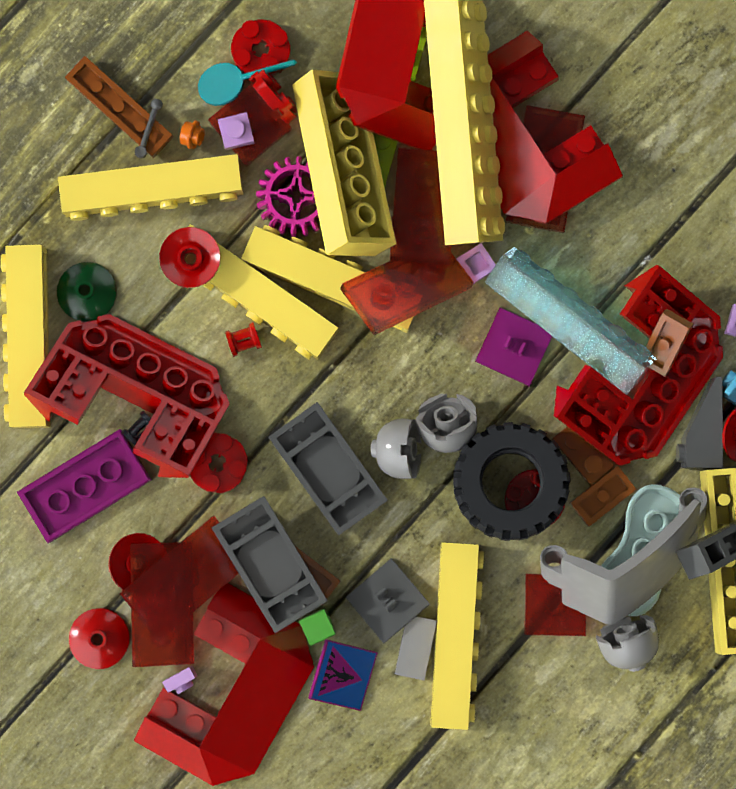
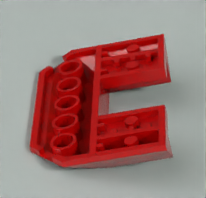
(379, 71)
(533, 182)
(142, 370)
(646, 417)
(256, 707)

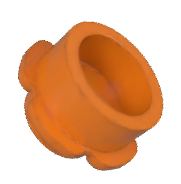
(192, 134)

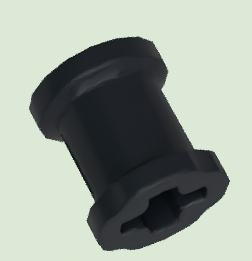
(132, 432)

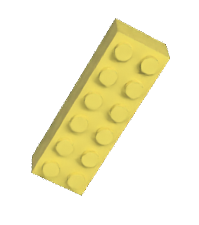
(342, 170)

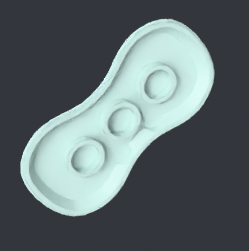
(646, 517)

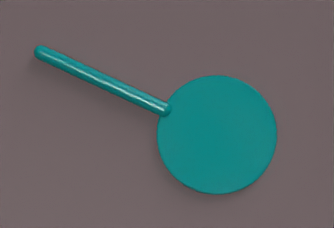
(225, 81)

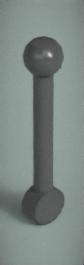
(140, 151)

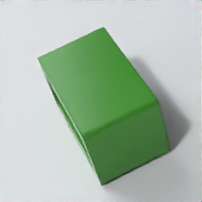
(317, 626)

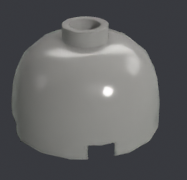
(447, 422)
(397, 449)
(629, 643)

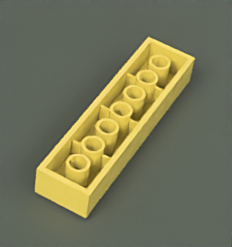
(464, 121)

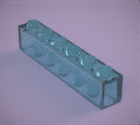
(570, 320)

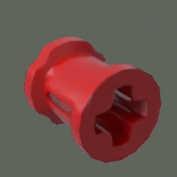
(233, 337)

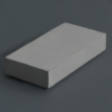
(415, 648)

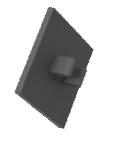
(387, 600)

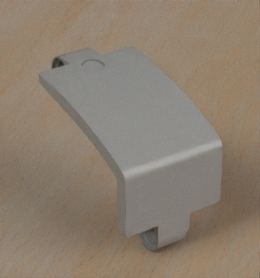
(620, 591)

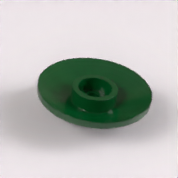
(97, 302)

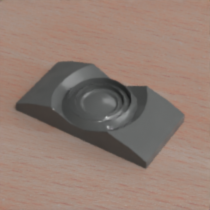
(327, 468)
(269, 564)

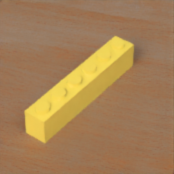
(150, 186)
(302, 266)
(270, 304)
(26, 329)
(721, 511)
(455, 635)

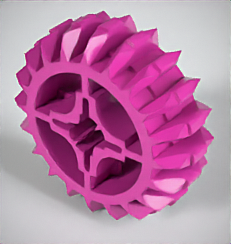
(282, 195)

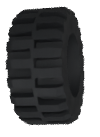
(511, 440)

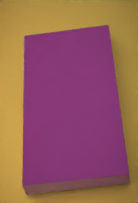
(84, 486)

